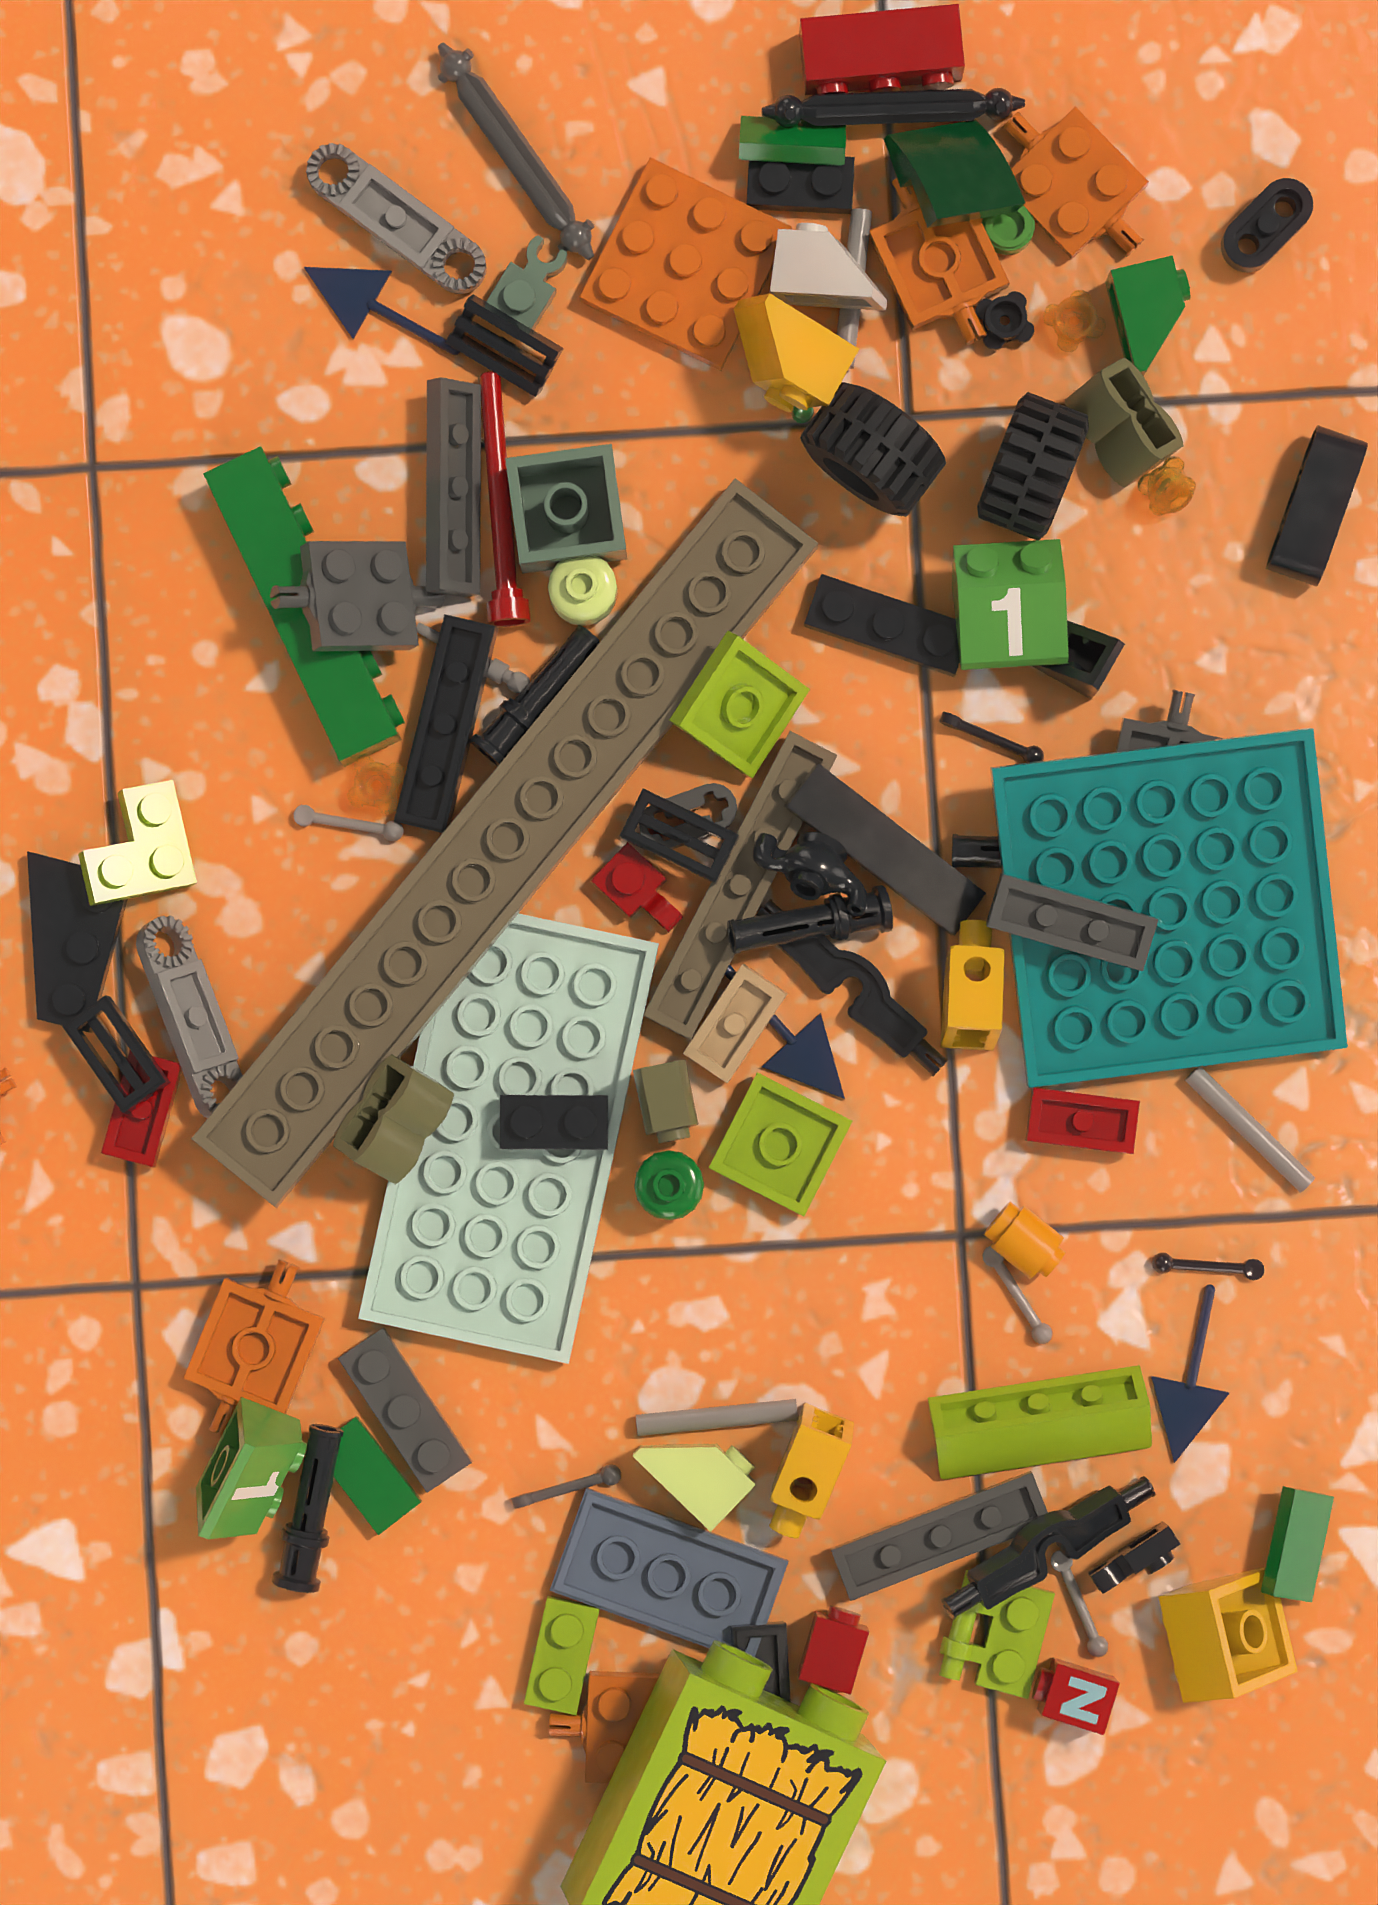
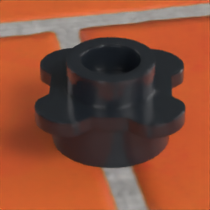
(1014, 308)

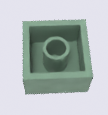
(565, 507)

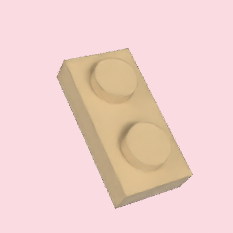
(735, 1023)

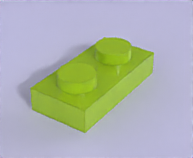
(561, 1655)

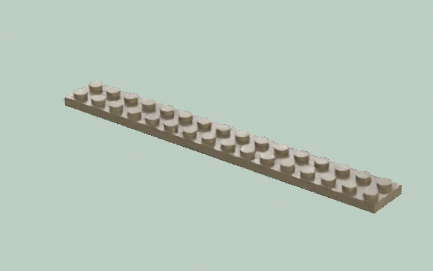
(503, 844)

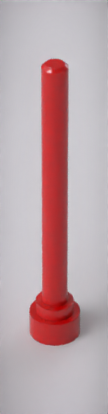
(507, 602)

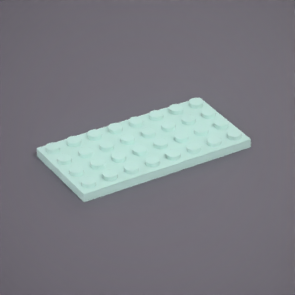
(504, 1238)

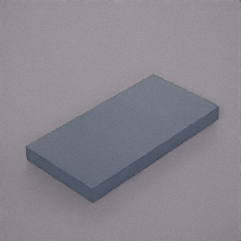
(666, 1572)

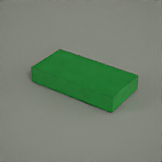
(804, 143)
(372, 1478)
(1297, 1544)

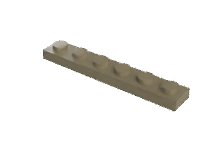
(705, 948)

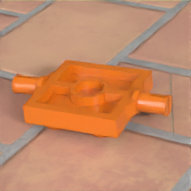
(1076, 182)
(938, 268)
(254, 1345)
(606, 1719)

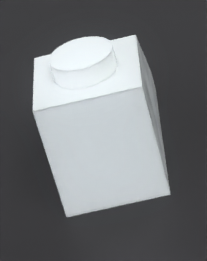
(820, 272)

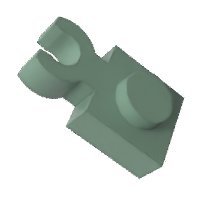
(524, 291)

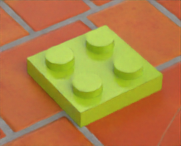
(739, 704)
(780, 1144)

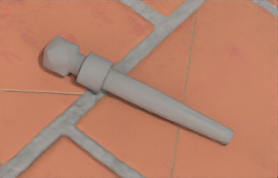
(497, 671)

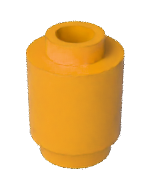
(1025, 1240)

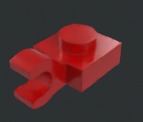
(633, 884)

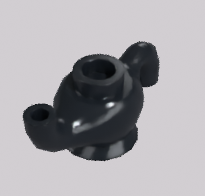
(813, 867)

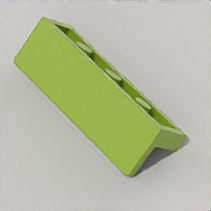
(1041, 1422)

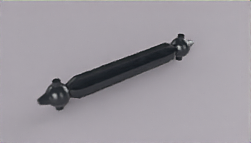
(893, 107)

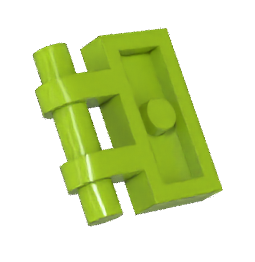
(1010, 1646)

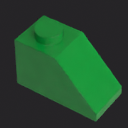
(1146, 306)

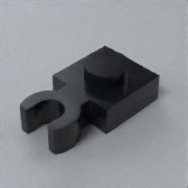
(1146, 1552)

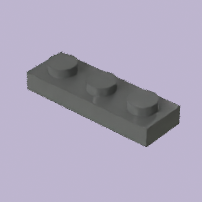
(1071, 922)
(405, 1410)

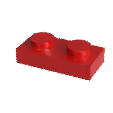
(1082, 1120)
(141, 1132)

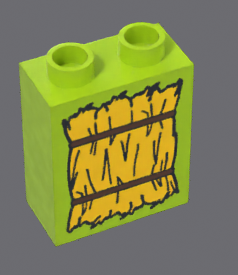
(727, 1792)

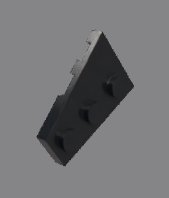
(69, 939)

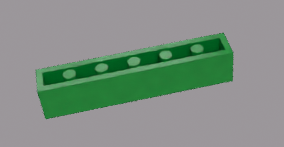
(270, 542)

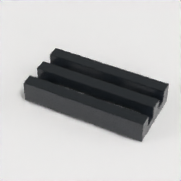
(493, 361)
(719, 856)
(143, 1090)

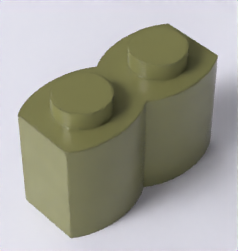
(1125, 422)
(666, 1100)
(393, 1119)

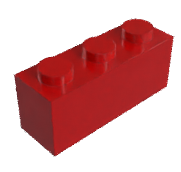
(882, 50)

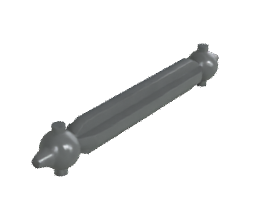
(515, 151)

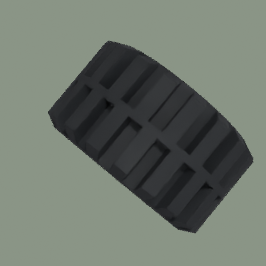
(873, 449)
(1033, 466)

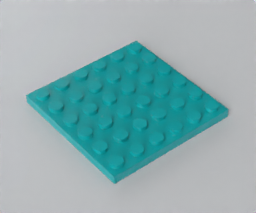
(1231, 863)

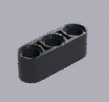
(1317, 505)

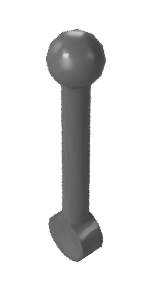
(609, 1475)

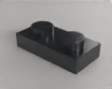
(801, 186)
(554, 1122)

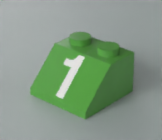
(1010, 604)
(248, 1471)

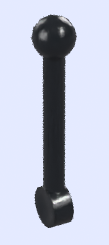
(1030, 753)
(1251, 1269)

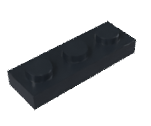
(884, 625)

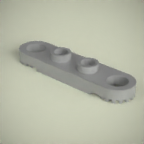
(396, 218)
(189, 1011)

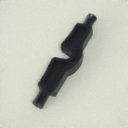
(874, 1006)
(1025, 1559)

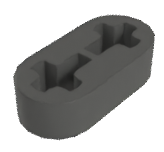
(694, 800)

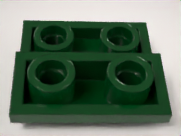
(954, 172)

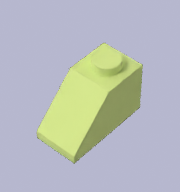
(700, 1477)

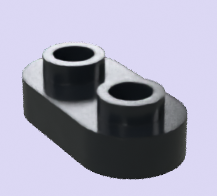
(1265, 227)

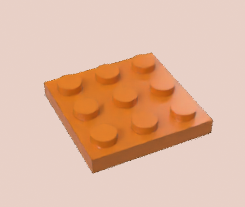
(683, 263)

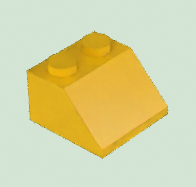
(791, 353)
(1226, 1637)

